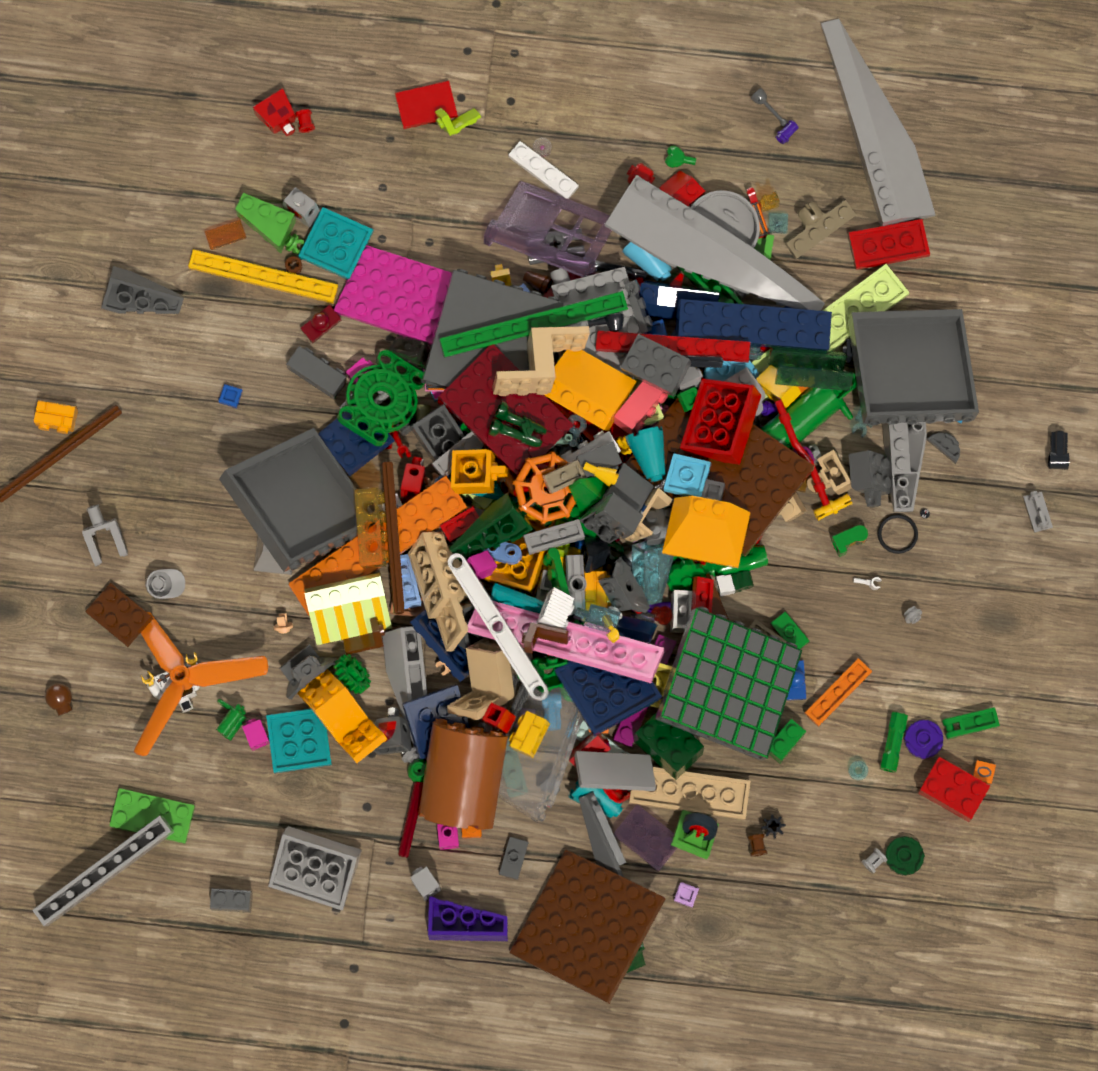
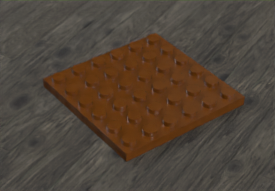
(587, 926)

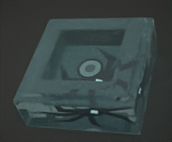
(778, 223)

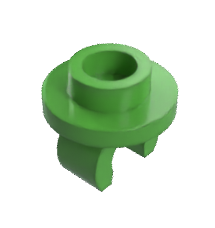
(291, 243)

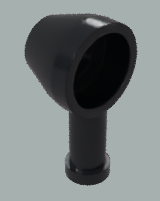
(614, 322)

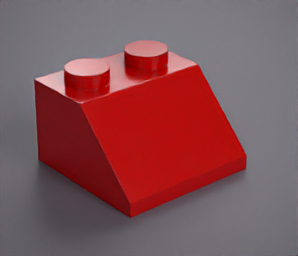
(683, 188)

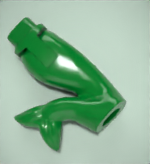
(755, 559)

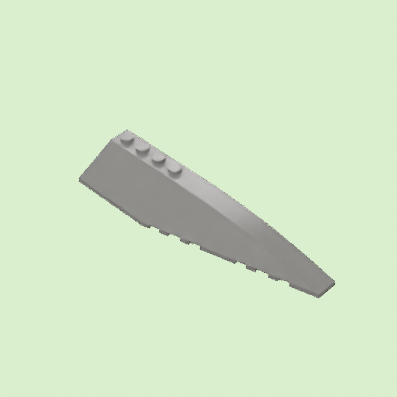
(881, 139)
(701, 246)

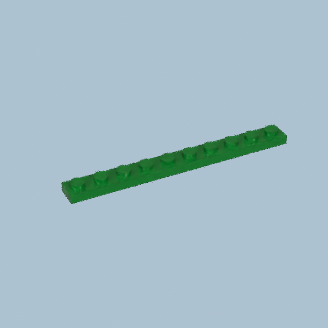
(522, 326)

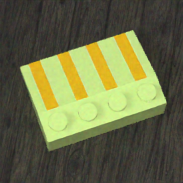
(346, 607)

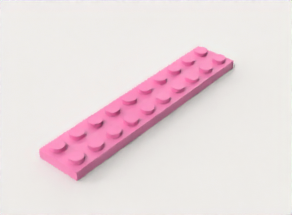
(585, 644)

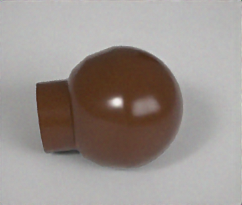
(59, 698)

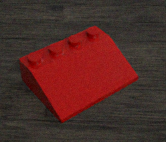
(721, 420)

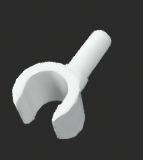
(868, 582)

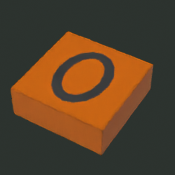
(984, 771)

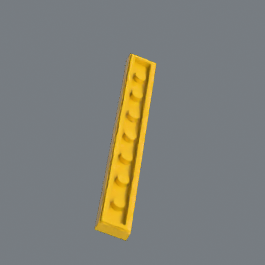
(263, 276)

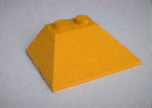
(706, 530)

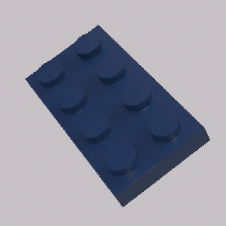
(454, 660)

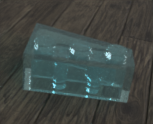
(651, 570)

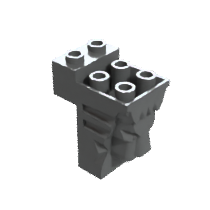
(619, 508)

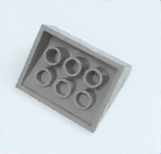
(314, 868)

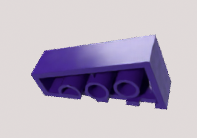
(464, 923)

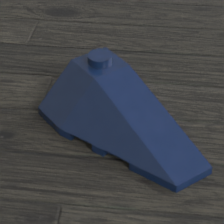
(663, 298)

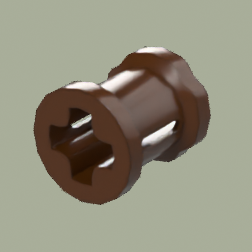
(757, 845)

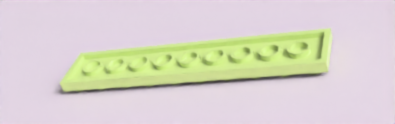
(873, 294)

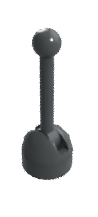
(760, 97)

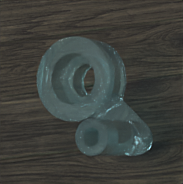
(576, 431)

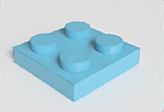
(687, 476)

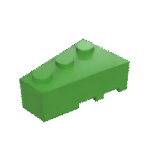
(266, 219)

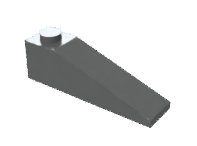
(135, 293)

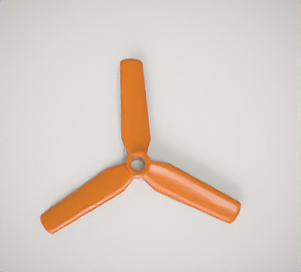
(201, 675)

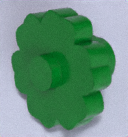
(682, 575)

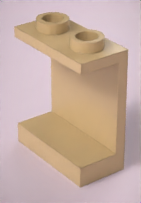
(656, 500)

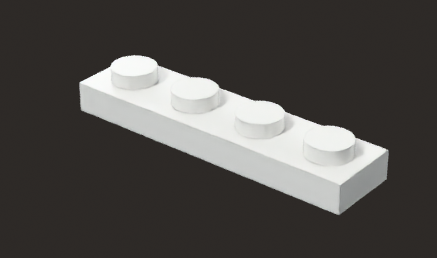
(543, 171)

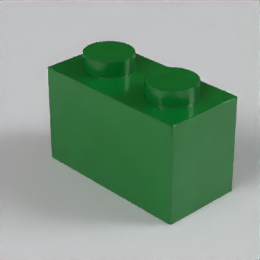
(786, 741)

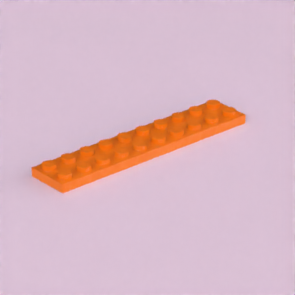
(418, 515)

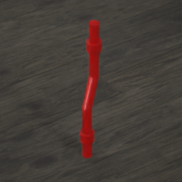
(785, 420)

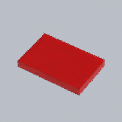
(419, 104)

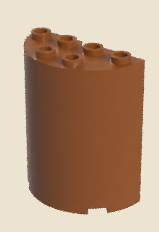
(462, 775)

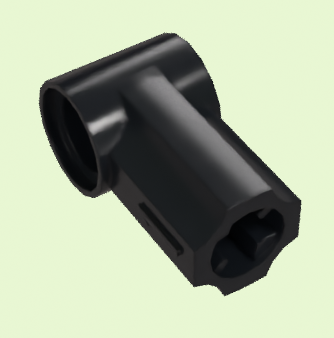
(1058, 455)

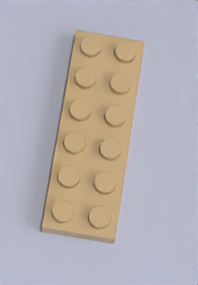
(696, 794)

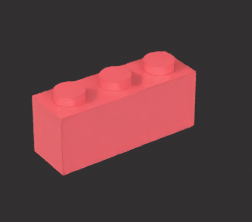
(639, 407)

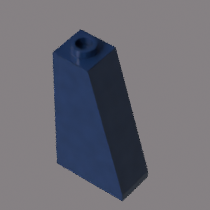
(636, 629)

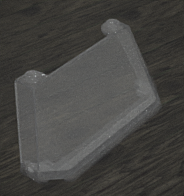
(534, 782)

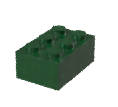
(669, 746)

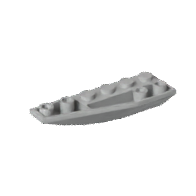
(905, 450)
(405, 665)

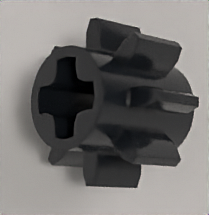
(769, 830)

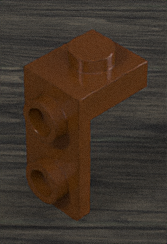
(541, 631)
(366, 641)

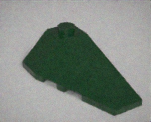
(496, 525)

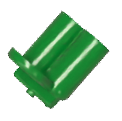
(232, 721)

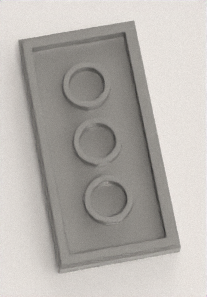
(615, 771)

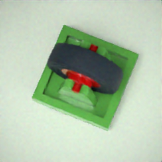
(695, 833)

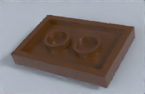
(119, 615)

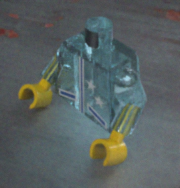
(600, 619)

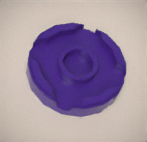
(923, 739)

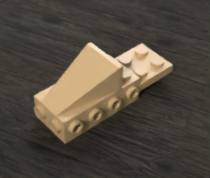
(439, 586)

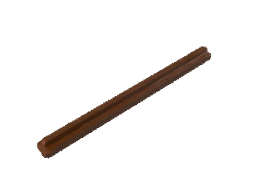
(59, 452)
(393, 537)

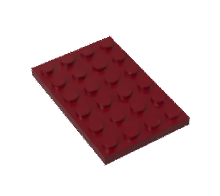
(475, 404)

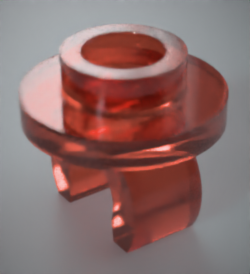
(663, 614)

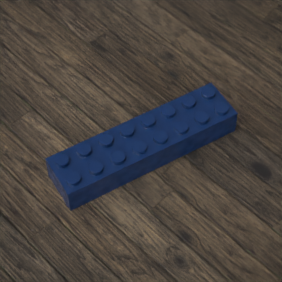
(754, 324)

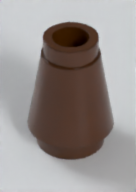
(538, 281)

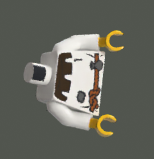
(159, 684)

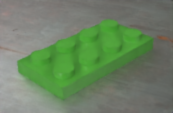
(137, 810)

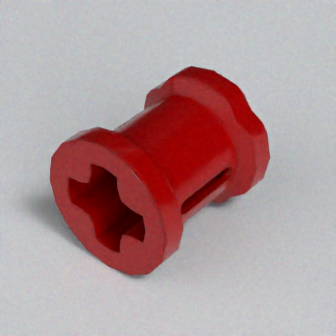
(305, 121)

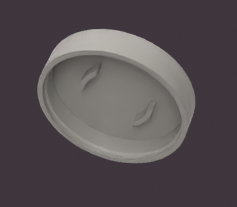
(731, 213)

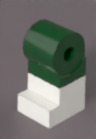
(734, 583)

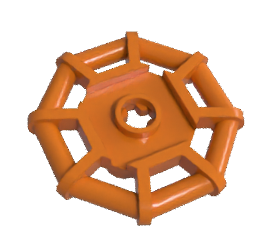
(536, 490)

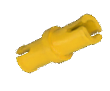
(833, 507)

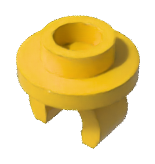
(621, 442)

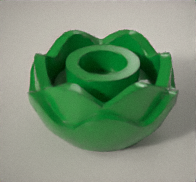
(412, 770)

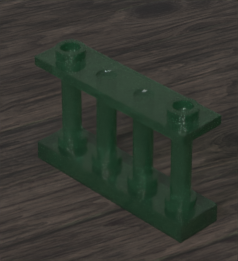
(810, 368)

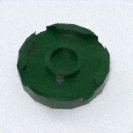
(904, 856)

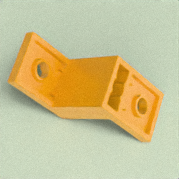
(341, 716)

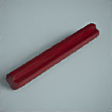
(411, 820)

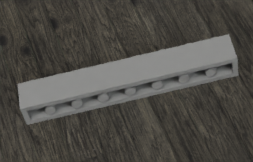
(103, 871)

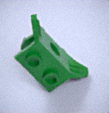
(547, 663)

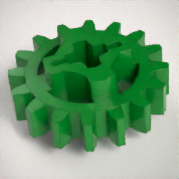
(352, 674)

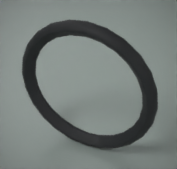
(893, 550)

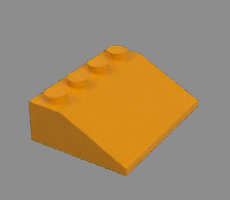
(590, 387)
(526, 572)

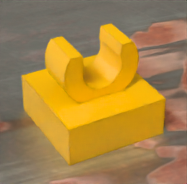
(501, 275)

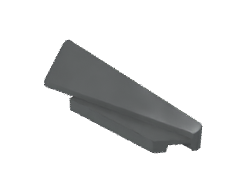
(602, 840)

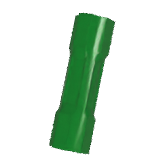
(894, 740)

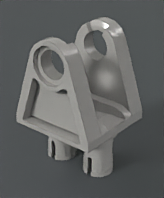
(97, 524)

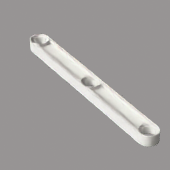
(505, 637)

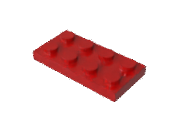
(889, 244)

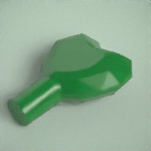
(677, 157)

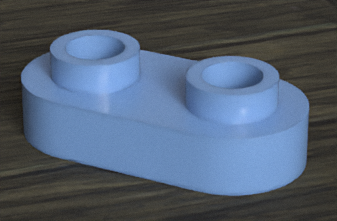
(501, 553)

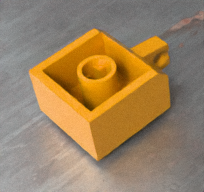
(485, 471)

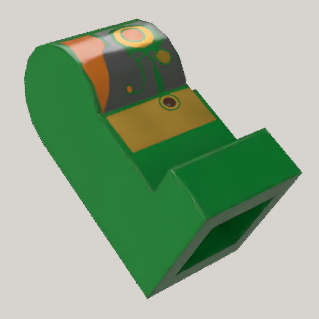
(848, 538)

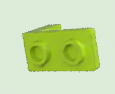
(455, 126)

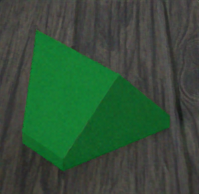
(587, 492)

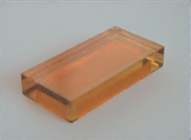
(225, 234)

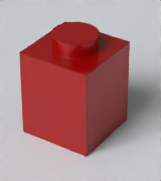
(499, 718)

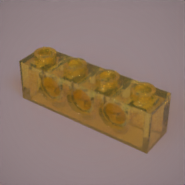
(363, 499)

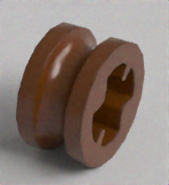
(290, 260)

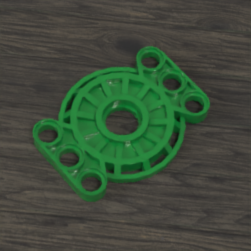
(387, 379)

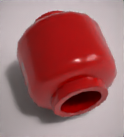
(641, 171)

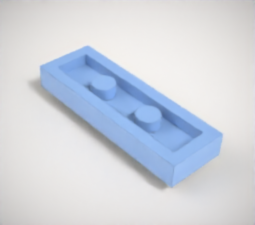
(410, 587)

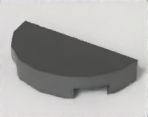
(946, 445)

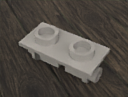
(1037, 511)

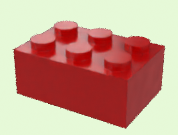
(954, 789)

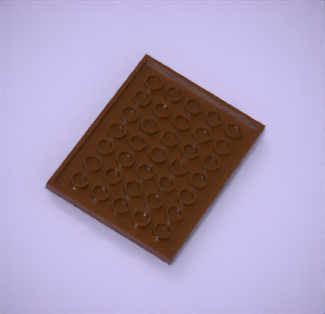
(761, 482)

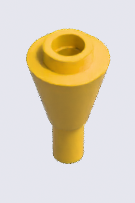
(604, 474)

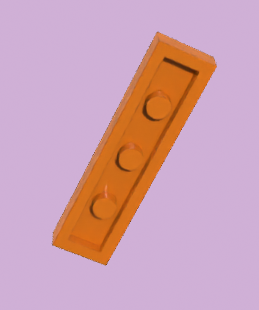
(838, 692)

